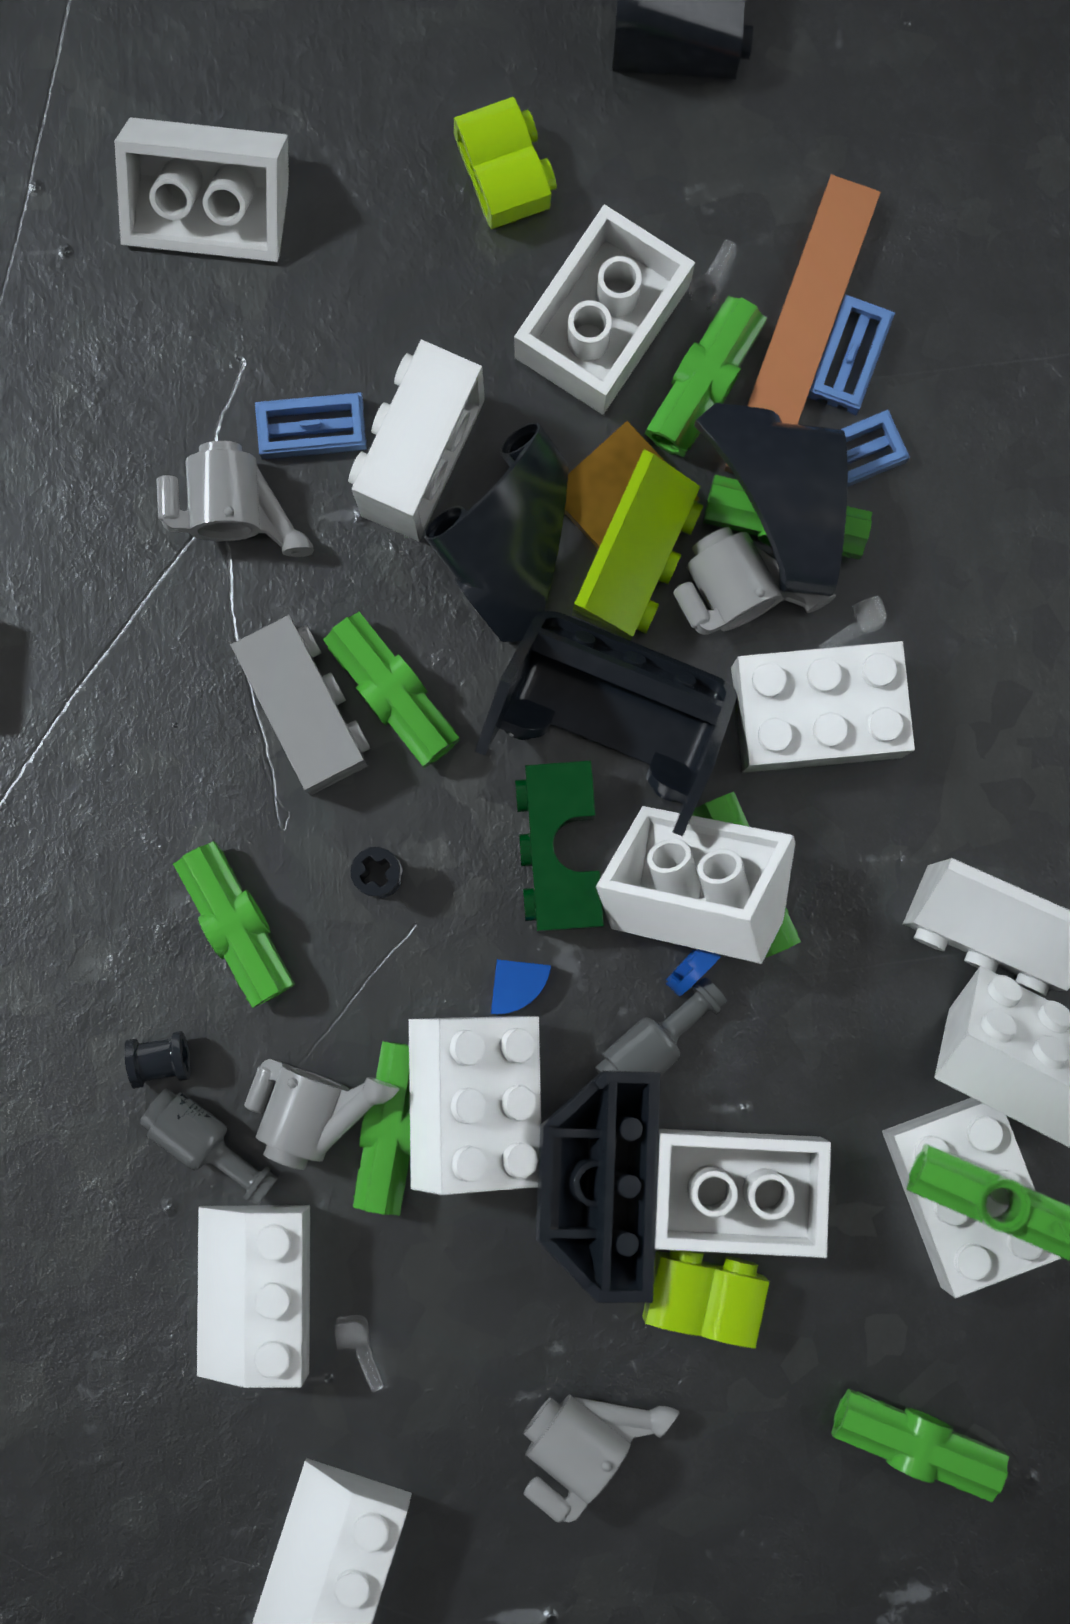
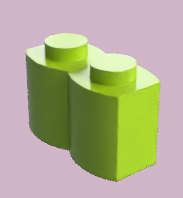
(503, 162)
(707, 1297)

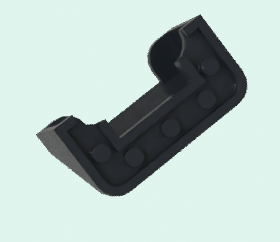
(681, 37)

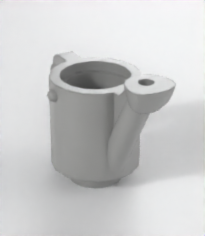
(227, 500)
(735, 582)
(307, 1110)
(583, 1447)

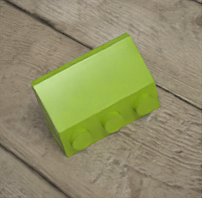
(638, 548)

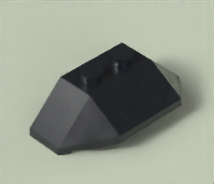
(603, 1185)

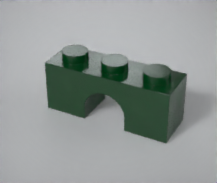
(553, 798)

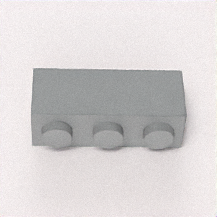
(302, 704)

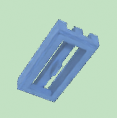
(835, 395)
(891, 438)
(310, 445)

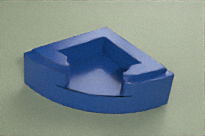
(691, 970)
(517, 985)

